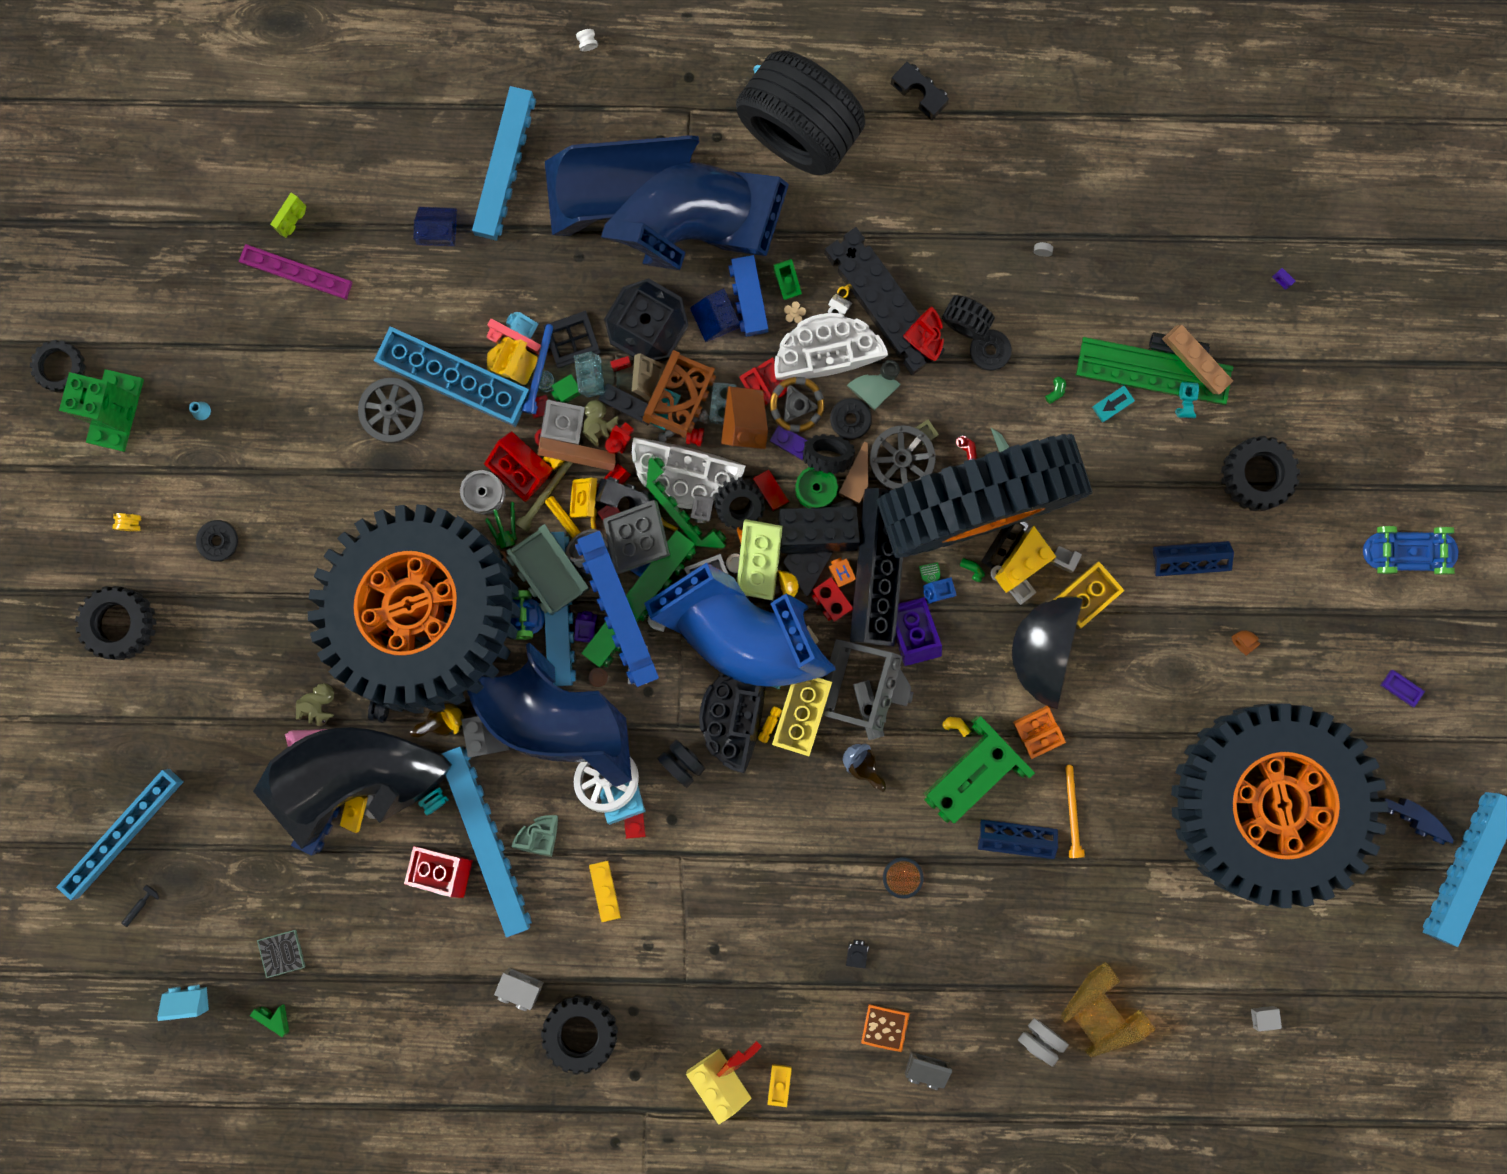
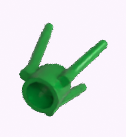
(504, 539)

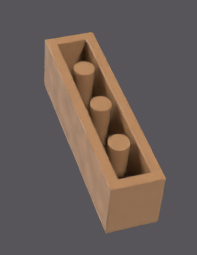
(1197, 359)

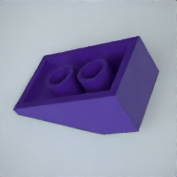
(916, 633)

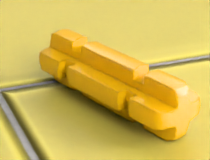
(769, 724)

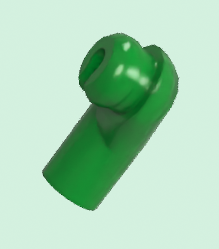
(1059, 390)
(974, 567)

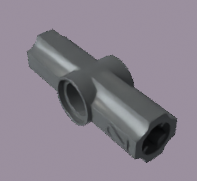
(864, 697)

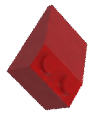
(438, 872)

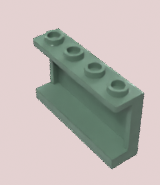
(547, 570)

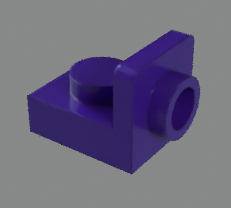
(585, 626)

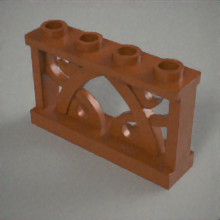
(673, 370)

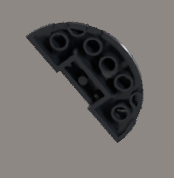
(1044, 647)
(731, 720)

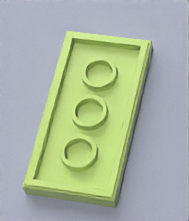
(759, 559)

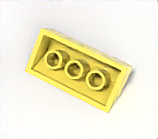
(802, 715)

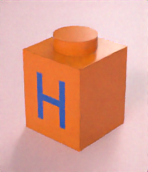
(841, 572)

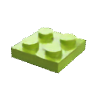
(288, 215)

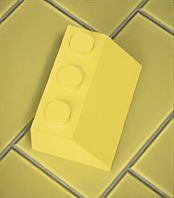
(720, 1094)

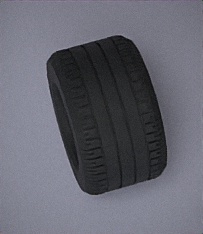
(801, 112)

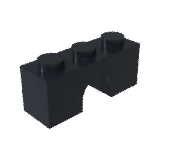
(910, 78)
(610, 492)

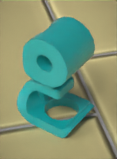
(1188, 393)

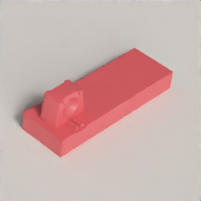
(499, 330)

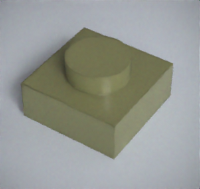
(928, 429)

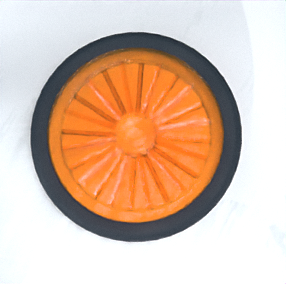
(903, 877)

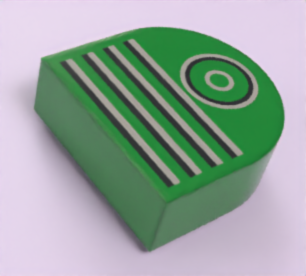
(930, 572)

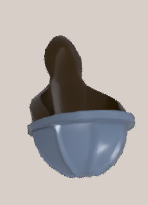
(862, 765)

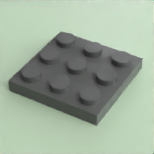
(636, 537)

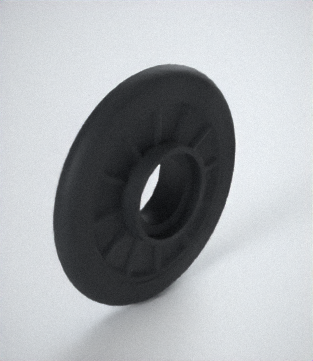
(987, 361)
(846, 407)
(227, 546)

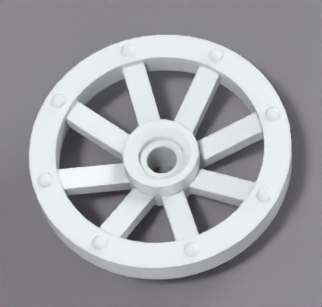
(603, 784)

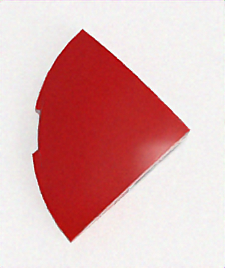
(926, 334)

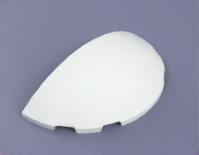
(826, 347)
(685, 471)

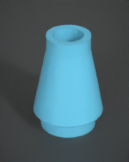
(200, 410)

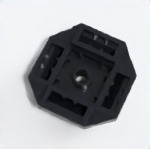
(652, 339)

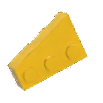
(1026, 559)

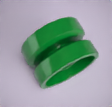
(808, 496)

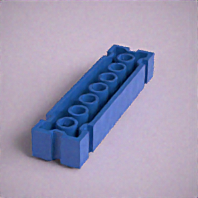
(617, 608)

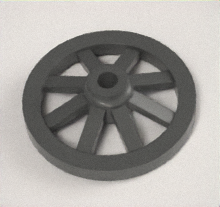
(394, 413)
(920, 436)

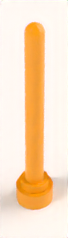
(1076, 849)

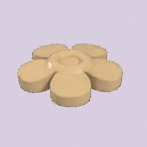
(794, 312)

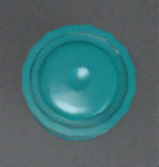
(435, 803)

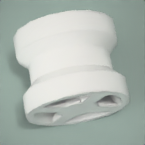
(586, 40)

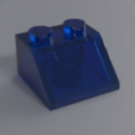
(435, 226)
(715, 315)

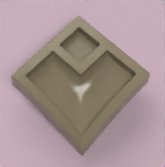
(646, 375)

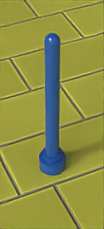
(530, 404)

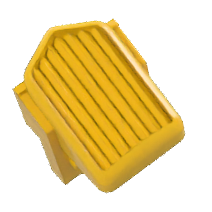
(511, 360)

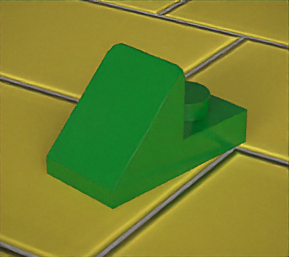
(787, 279)
(277, 1022)

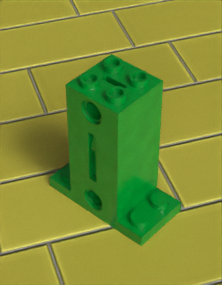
(105, 405)
(974, 773)

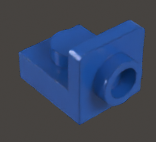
(939, 590)

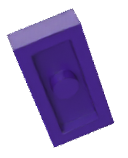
(789, 442)

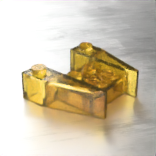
(1099, 1016)

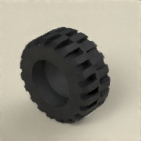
(1283, 464)
(91, 623)
(570, 1059)

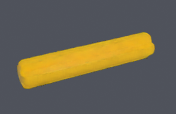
(562, 516)

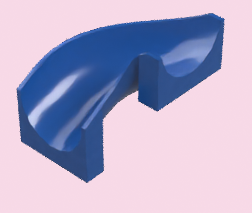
(736, 634)

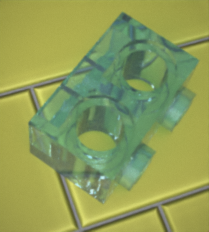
(589, 374)
(718, 402)

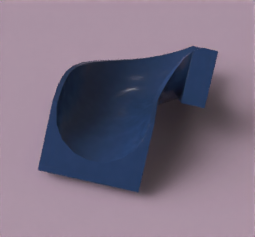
(702, 204)
(552, 723)

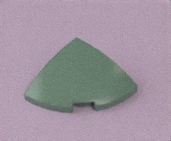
(873, 389)
(538, 837)

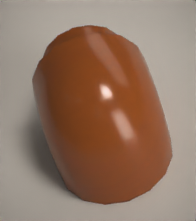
(1245, 641)

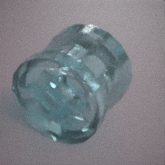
(545, 378)

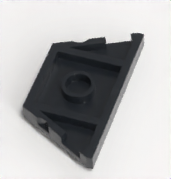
(807, 567)

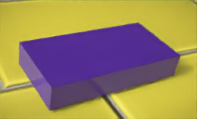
(1402, 688)

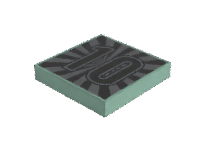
(281, 953)

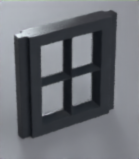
(566, 323)

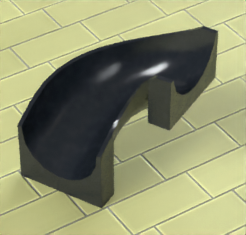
(339, 764)

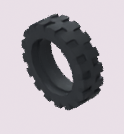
(43, 352)
(826, 463)

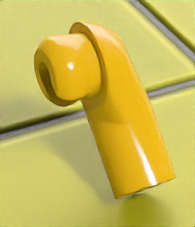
(956, 723)

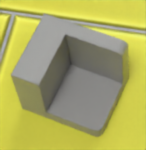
(1066, 559)
(1266, 1018)

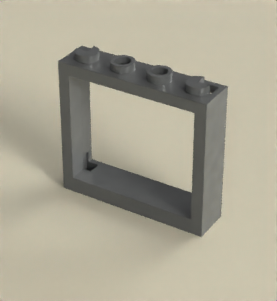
(885, 688)

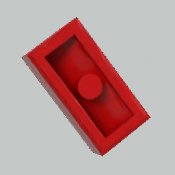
(770, 490)

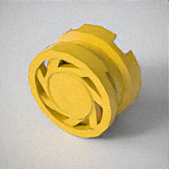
(126, 522)

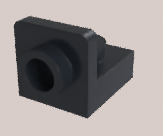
(857, 954)

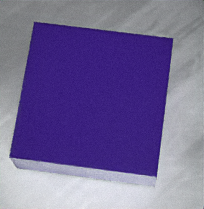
(1283, 278)

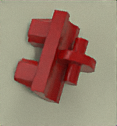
(619, 439)

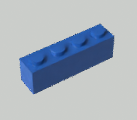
(749, 296)

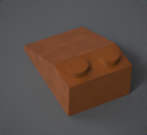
(745, 418)

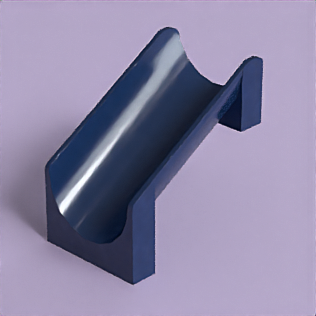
(598, 178)

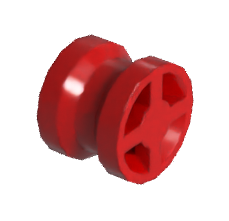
(695, 437)

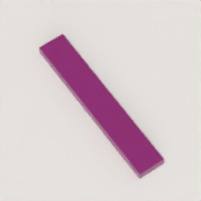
(295, 272)

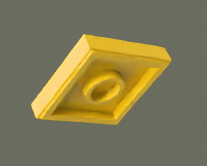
(583, 498)

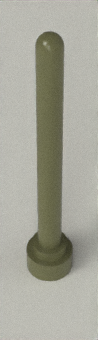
(525, 522)

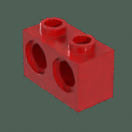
(836, 597)

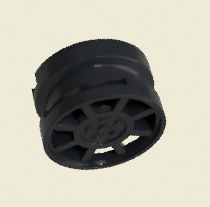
(377, 712)

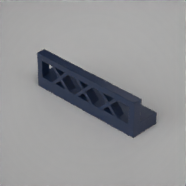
(1194, 554)
(1018, 843)

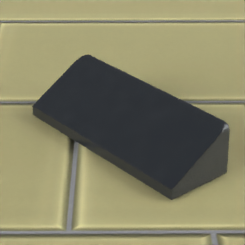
(995, 547)

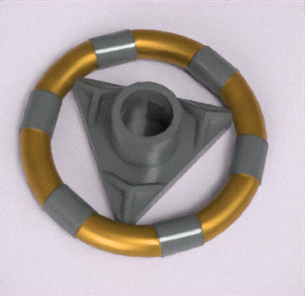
(796, 404)

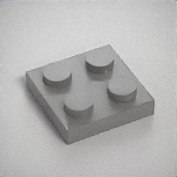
(562, 422)

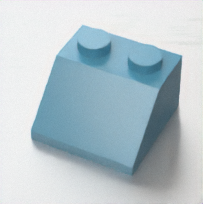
(183, 1003)

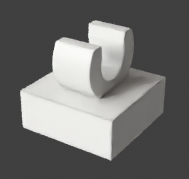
(839, 304)

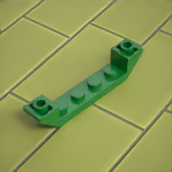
(712, 539)

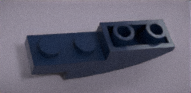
(1422, 820)

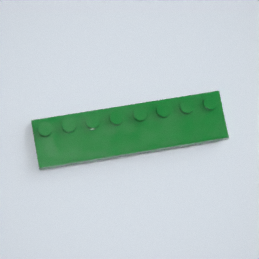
(1141, 369)

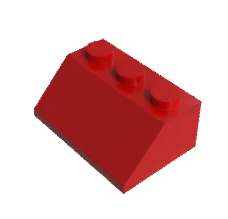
(518, 466)

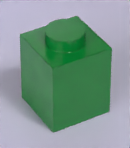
(565, 389)

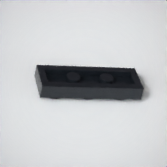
(624, 402)

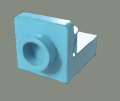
(521, 324)

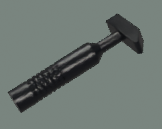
(139, 905)

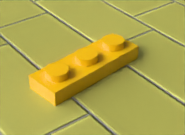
(604, 891)

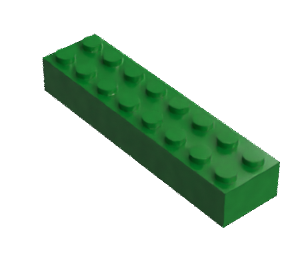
(652, 582)

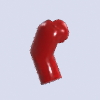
(967, 445)

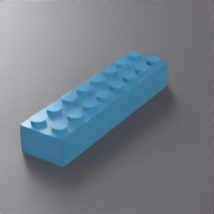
(452, 376)
(1469, 871)

